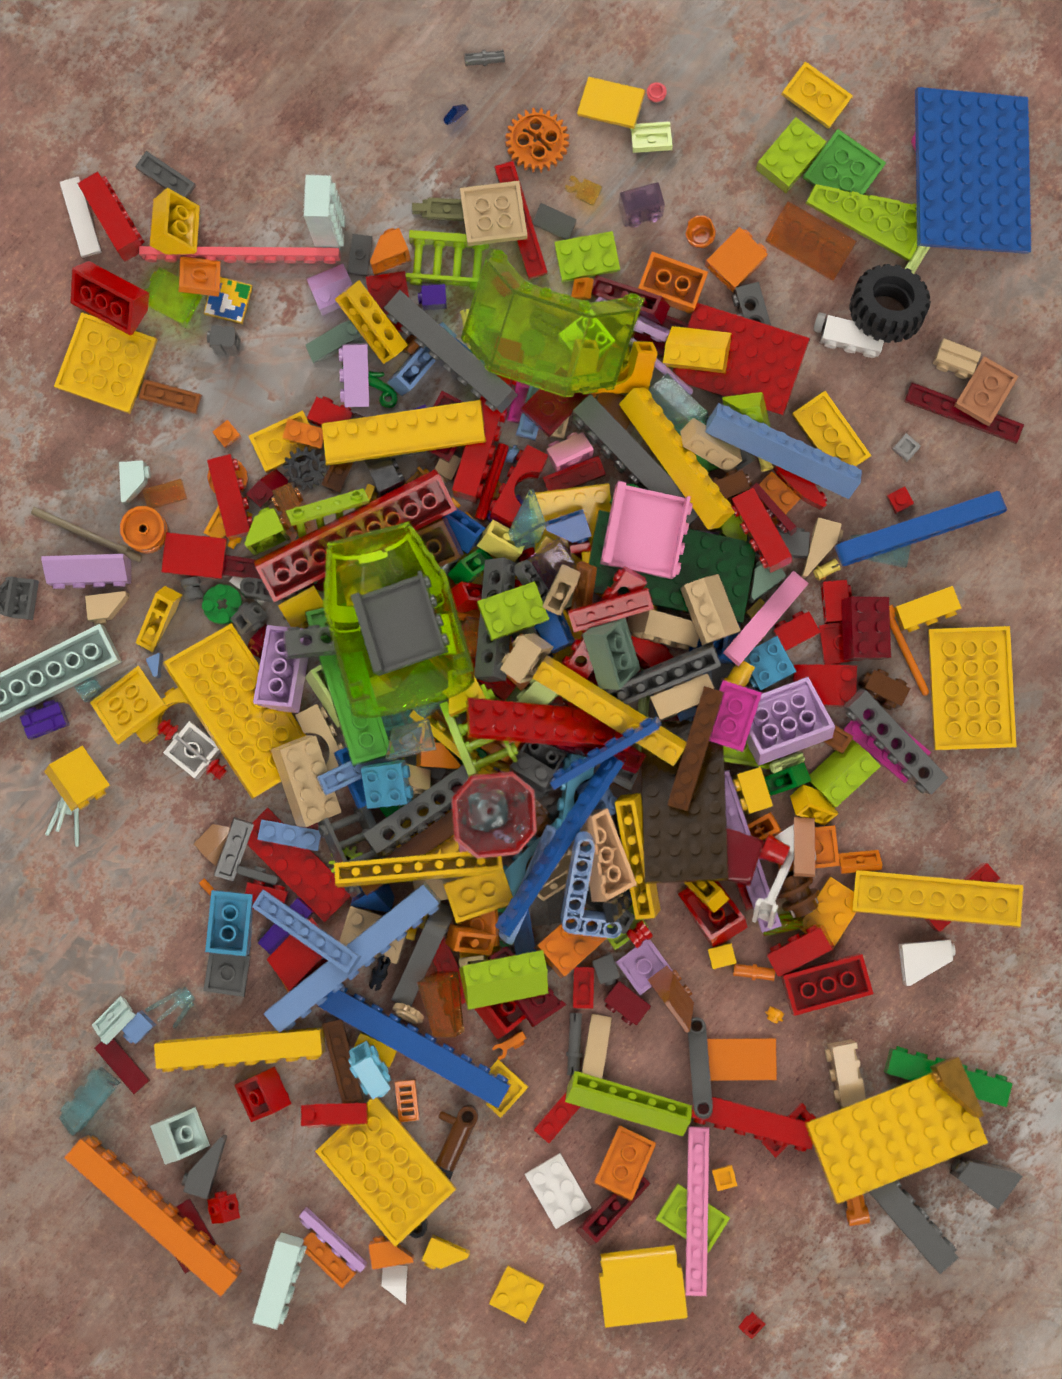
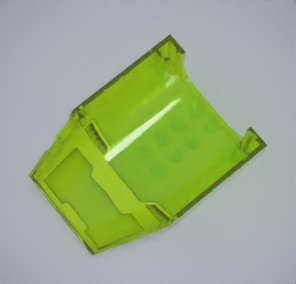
(368, 564)

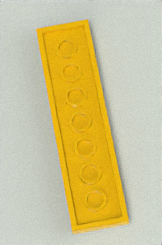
(938, 898)

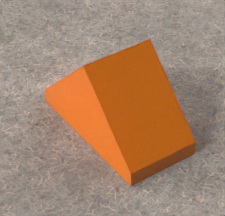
(763, 826)

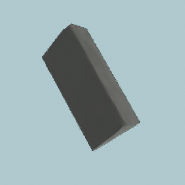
(554, 221)

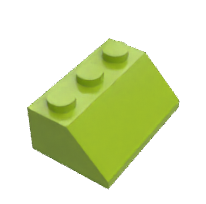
(266, 532)
(843, 773)

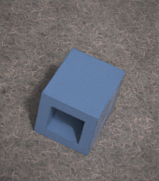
(138, 1027)

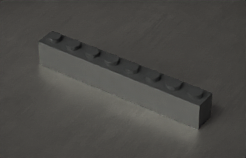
(450, 351)

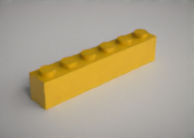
(630, 821)

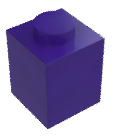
(433, 297)

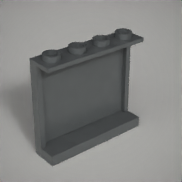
(400, 624)

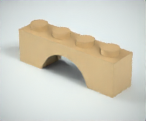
(314, 722)

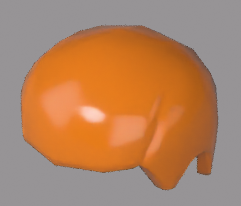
(700, 231)

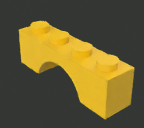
(149, 730)

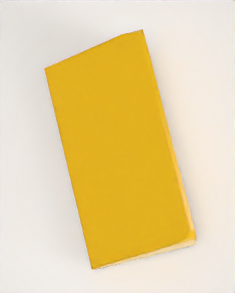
(385, 1052)

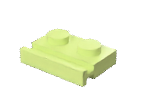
(651, 137)

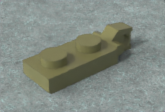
(439, 209)

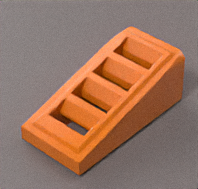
(407, 1083)

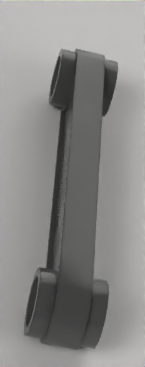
(700, 1069)

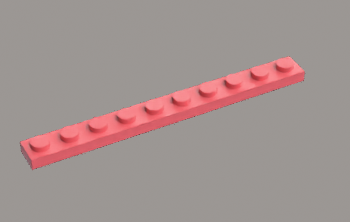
(249, 254)

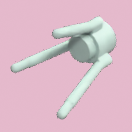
(63, 809)

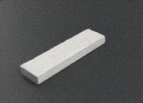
(80, 218)

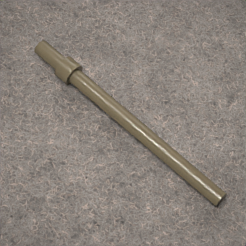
(119, 549)

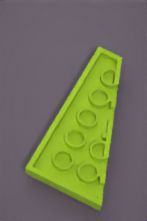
(874, 217)

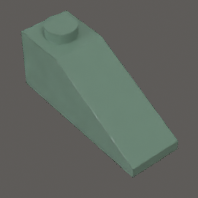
(331, 341)

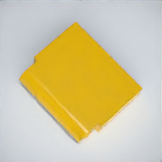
(642, 1286)

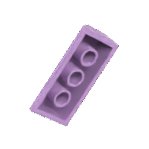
(87, 570)
(280, 680)

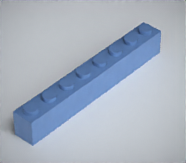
(783, 451)

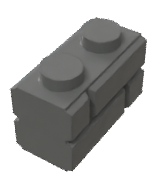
(224, 340)

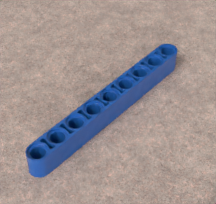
(920, 528)

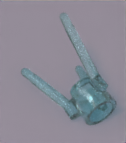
(183, 998)

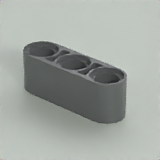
(257, 593)

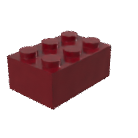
(866, 628)

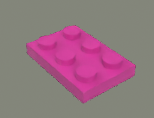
(735, 716)

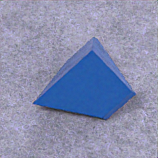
(379, 900)

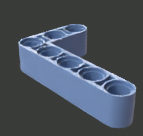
(579, 892)

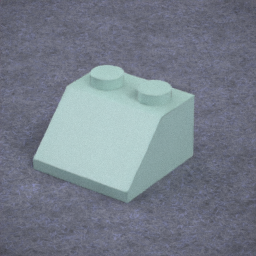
(180, 1135)

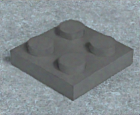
(227, 974)

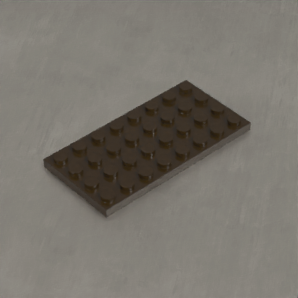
(682, 842)

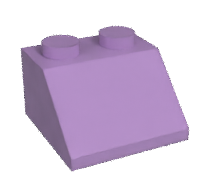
(328, 286)

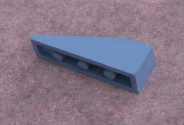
(414, 368)

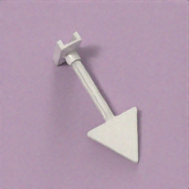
(767, 908)

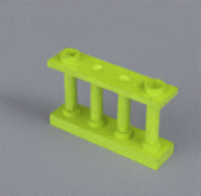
(439, 241)
(326, 507)
(466, 748)

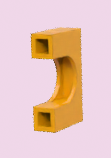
(638, 369)

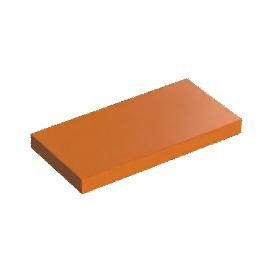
(742, 1058)

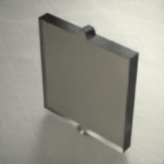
(547, 911)

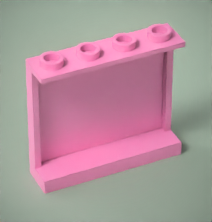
(646, 531)

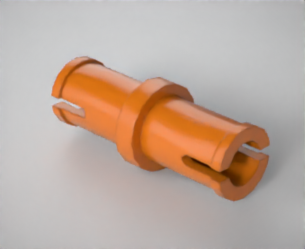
(754, 972)

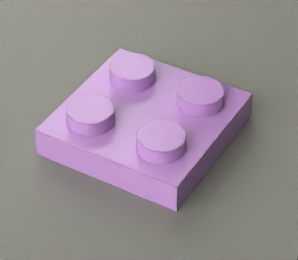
(641, 965)

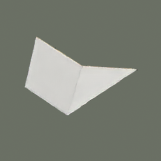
(394, 1280)

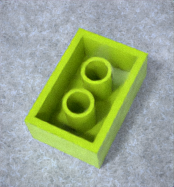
(790, 155)

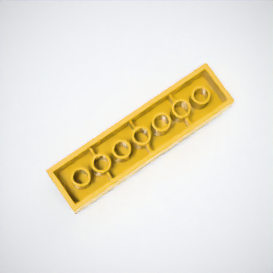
(238, 1048)

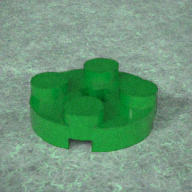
(213, 596)

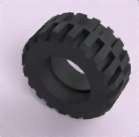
(896, 284)

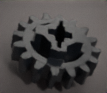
(295, 463)

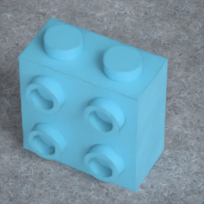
(370, 1070)

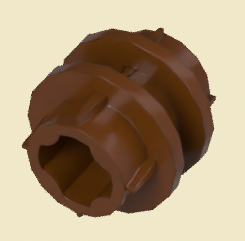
(798, 895)

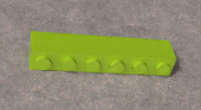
(628, 1103)

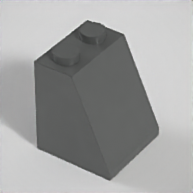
(986, 1179)

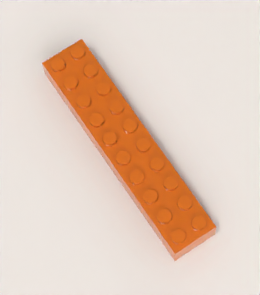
(154, 1214)

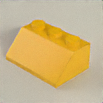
(174, 224)
(697, 349)

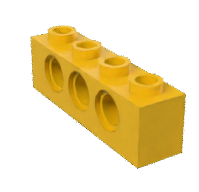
(371, 322)

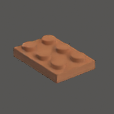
(986, 391)

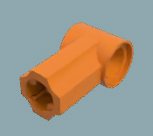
(857, 1211)

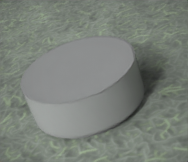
(819, 323)

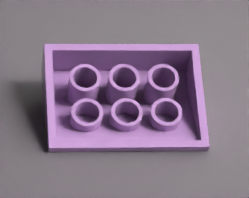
(788, 722)

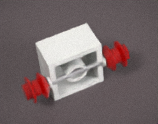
(192, 750)

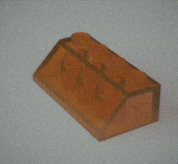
(810, 241)

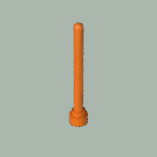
(907, 653)

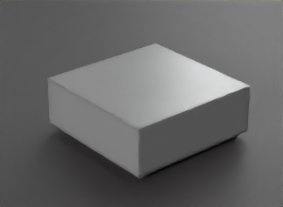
(906, 447)

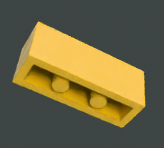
(927, 609)

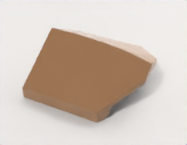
(212, 842)

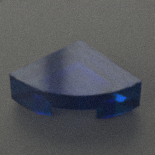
(455, 113)

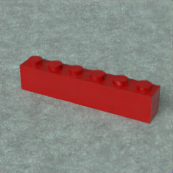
(757, 1122)

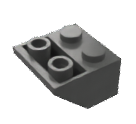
(537, 764)

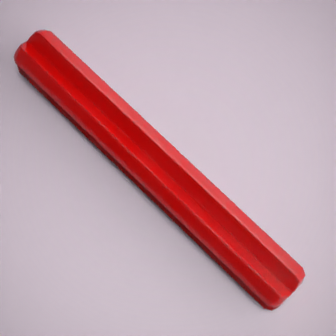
(492, 481)

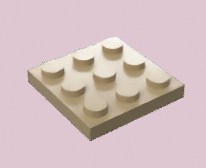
(493, 213)

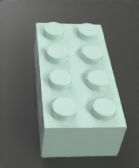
(278, 1287)

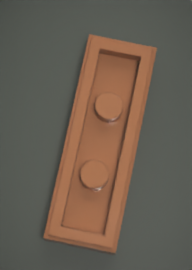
(804, 846)

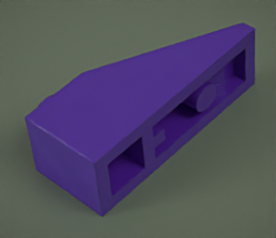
(276, 935)

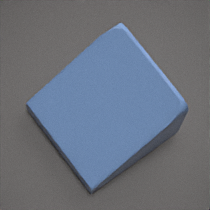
(155, 664)

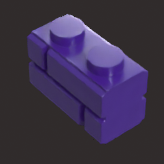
(44, 720)

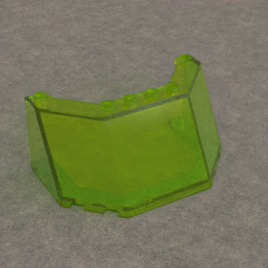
(548, 335)

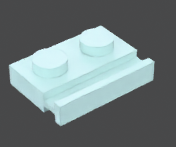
(113, 1020)

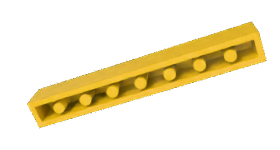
(677, 460)
(606, 708)
(414, 868)

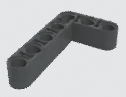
(423, 954)

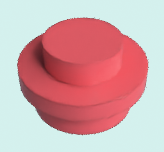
(656, 92)

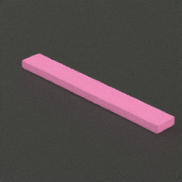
(697, 1211)

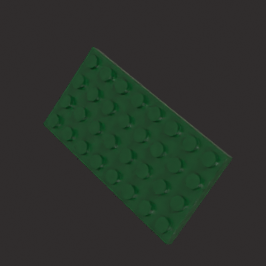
(702, 557)

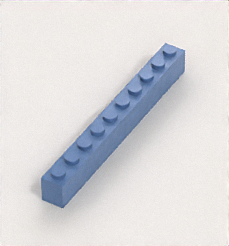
(367, 945)

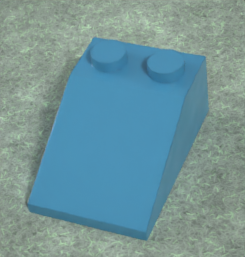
(229, 923)

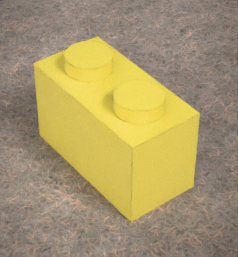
(498, 543)

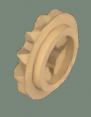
(408, 1013)

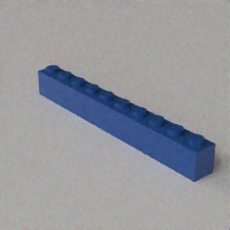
(417, 1046)

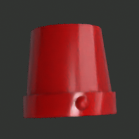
(774, 850)

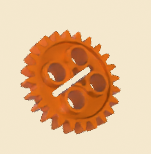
(525, 153)

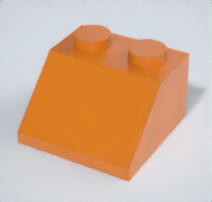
(389, 252)

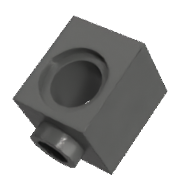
(606, 969)

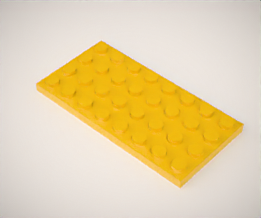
(220, 686)
(891, 1137)

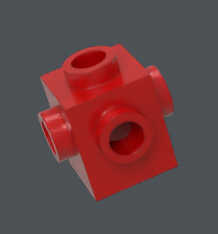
(223, 1207)

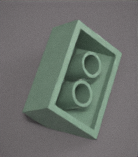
(611, 654)

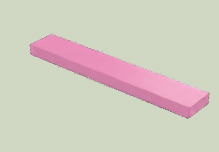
(765, 618)

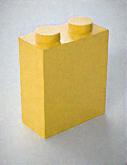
(77, 779)

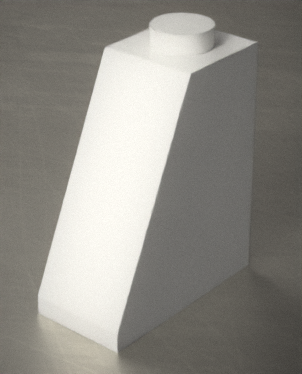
(924, 958)

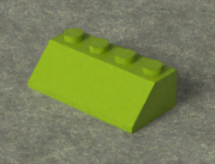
(504, 979)

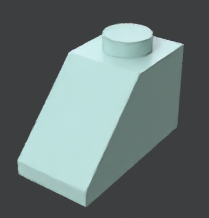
(132, 479)

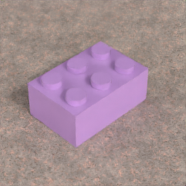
(354, 375)

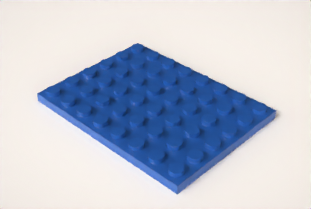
(972, 171)

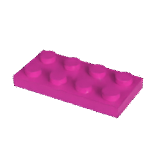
(881, 756)

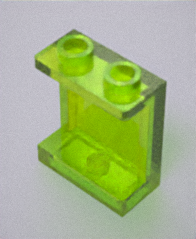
(168, 301)

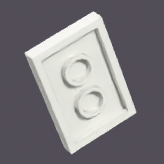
(558, 1190)

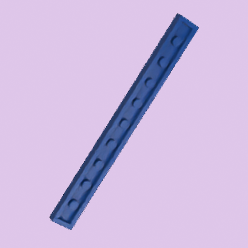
(558, 845)

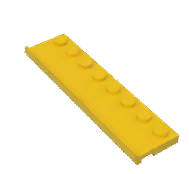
(403, 432)

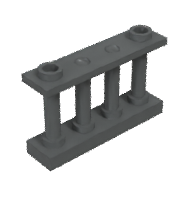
(327, 830)

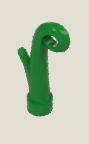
(382, 386)

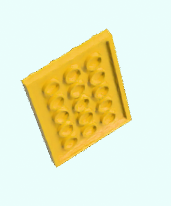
(972, 688)
(386, 1172)

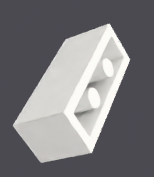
(846, 335)

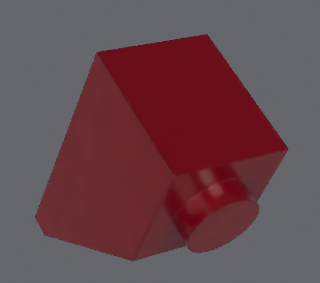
(262, 491)

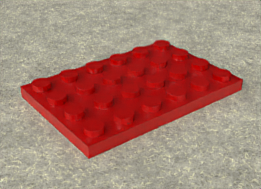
(758, 358)

